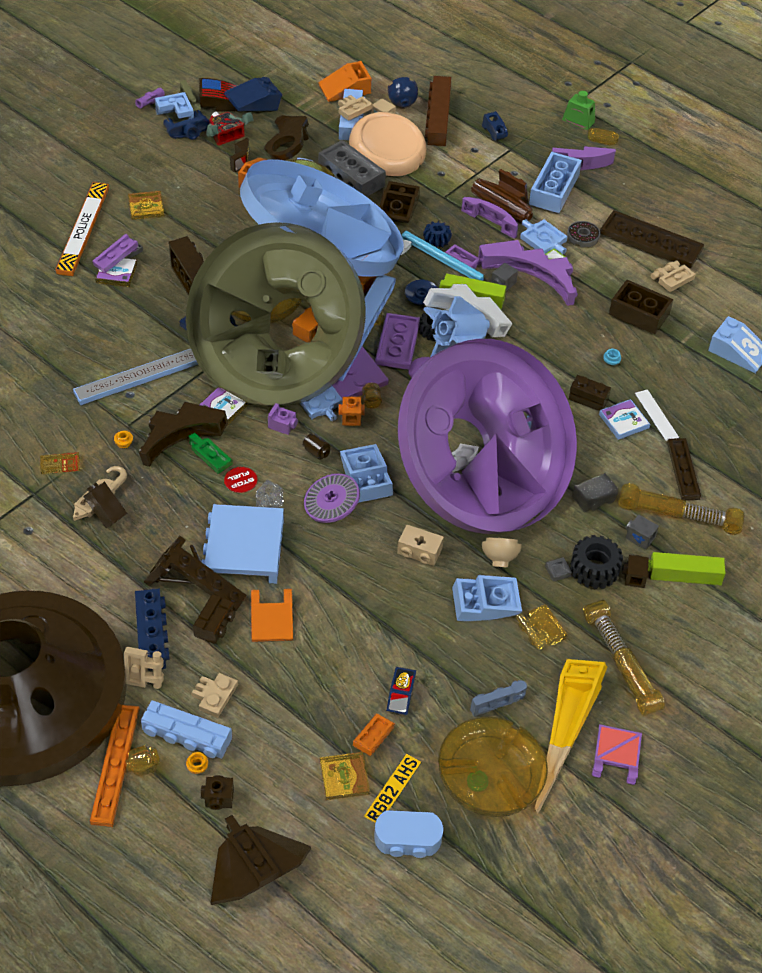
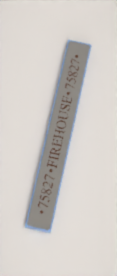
(135, 377)

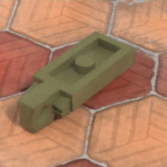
(188, 91)

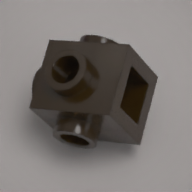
(218, 792)

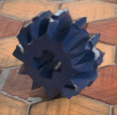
(437, 234)

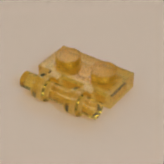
(545, 623)

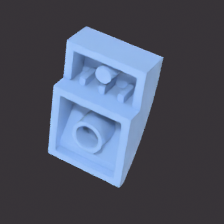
(369, 471)
(486, 598)

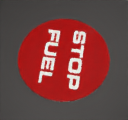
(240, 479)

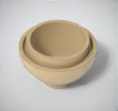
(501, 550)

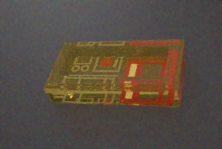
(59, 463)

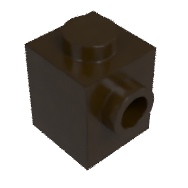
(636, 571)

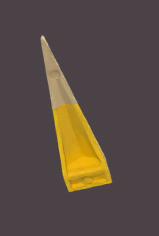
(577, 692)

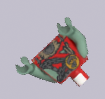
(227, 127)

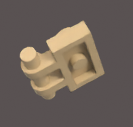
(675, 278)
(137, 664)

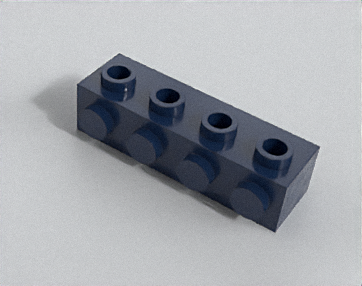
(151, 622)

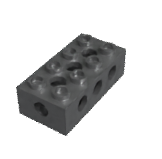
(353, 168)

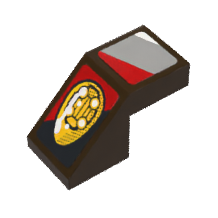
(241, 155)

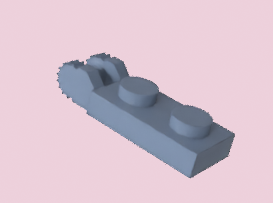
(498, 698)

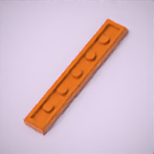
(114, 767)

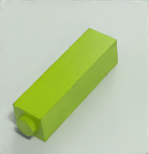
(478, 287)
(686, 568)

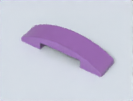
(495, 214)

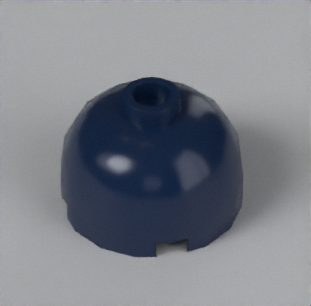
(403, 92)

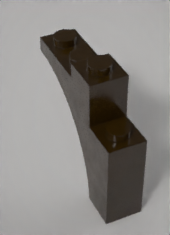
(171, 428)

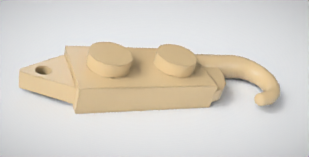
(83, 509)

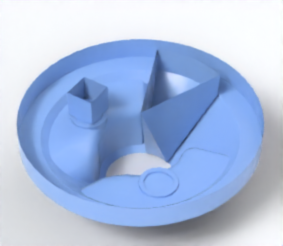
(326, 205)

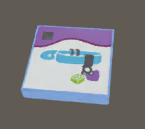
(624, 419)

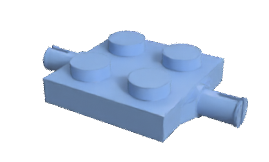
(543, 236)
(323, 404)

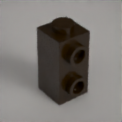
(104, 504)

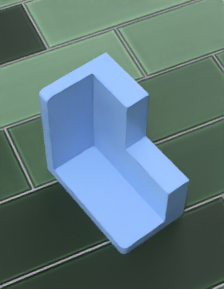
(174, 103)

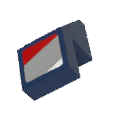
(401, 690)

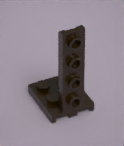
(195, 572)

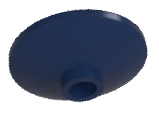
(417, 291)

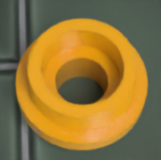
(123, 439)
(194, 758)

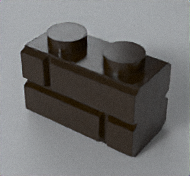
(589, 393)
(213, 619)

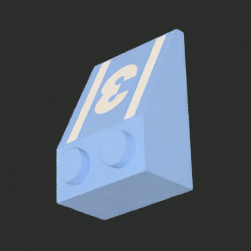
(737, 344)

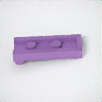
(115, 253)

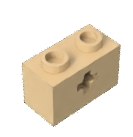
(420, 545)

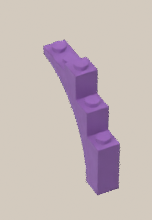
(534, 262)

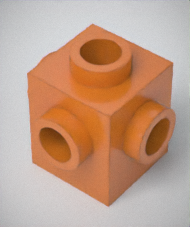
(351, 411)

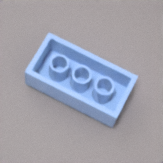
(555, 182)

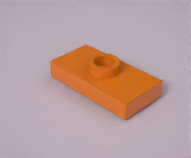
(373, 734)

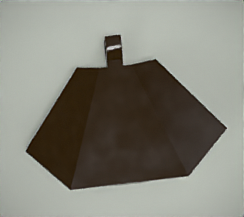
(252, 860)

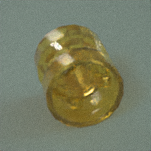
(371, 395)

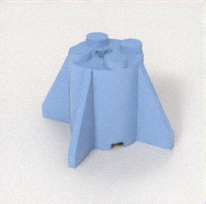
(457, 324)

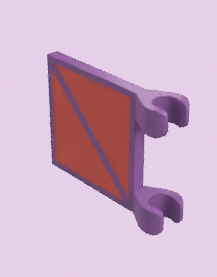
(618, 749)

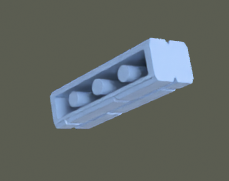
(186, 729)

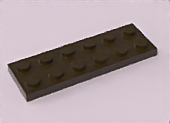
(651, 239)

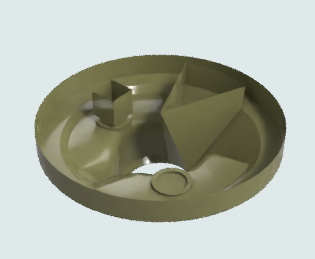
(255, 274)

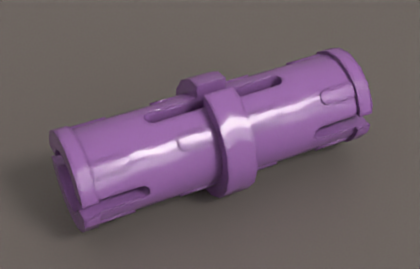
(149, 98)

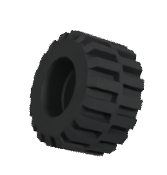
(596, 549)

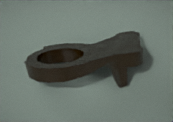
(290, 130)

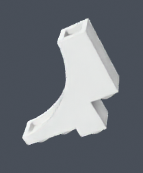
(444, 297)

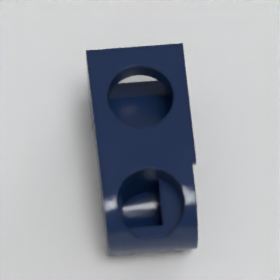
(496, 127)

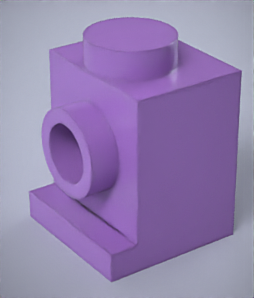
(282, 419)

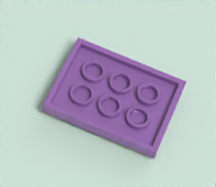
(361, 372)

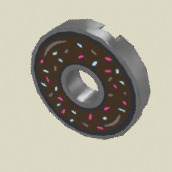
(575, 233)

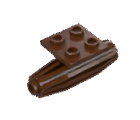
(508, 195)

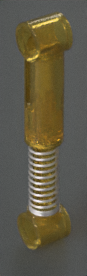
(632, 497)
(647, 698)

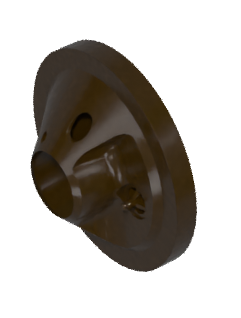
(75, 674)

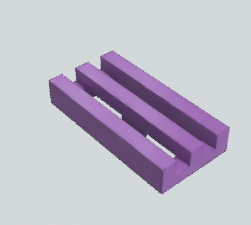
(463, 255)

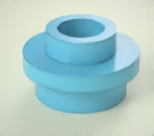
(612, 357)

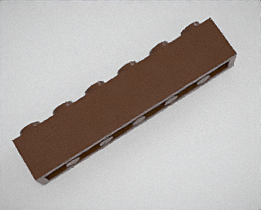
(438, 111)

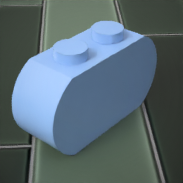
(408, 833)

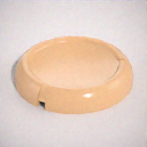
(389, 142)

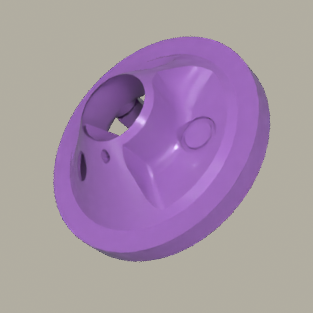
(491, 388)

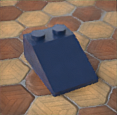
(255, 95)

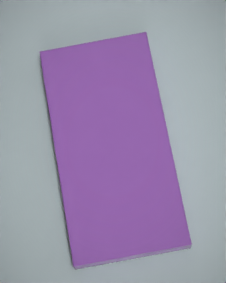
(397, 341)

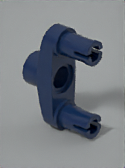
(182, 129)

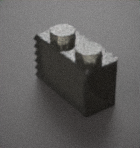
(595, 492)

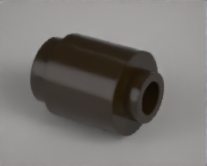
(316, 446)

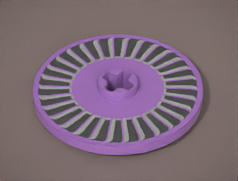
(345, 500)

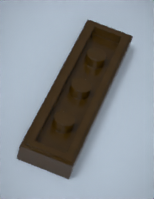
(683, 469)

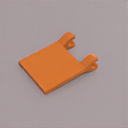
(271, 620)

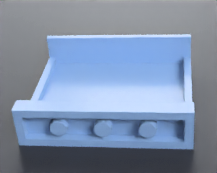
(244, 540)

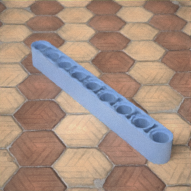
(374, 302)

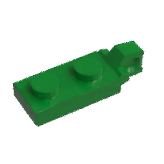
(210, 453)

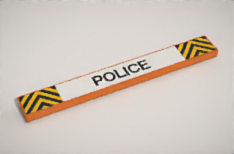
(82, 229)

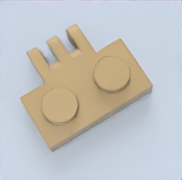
(352, 107)
(214, 694)

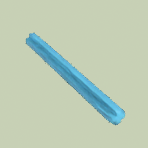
(442, 256)

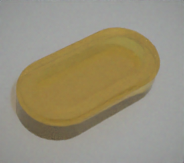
(603, 136)

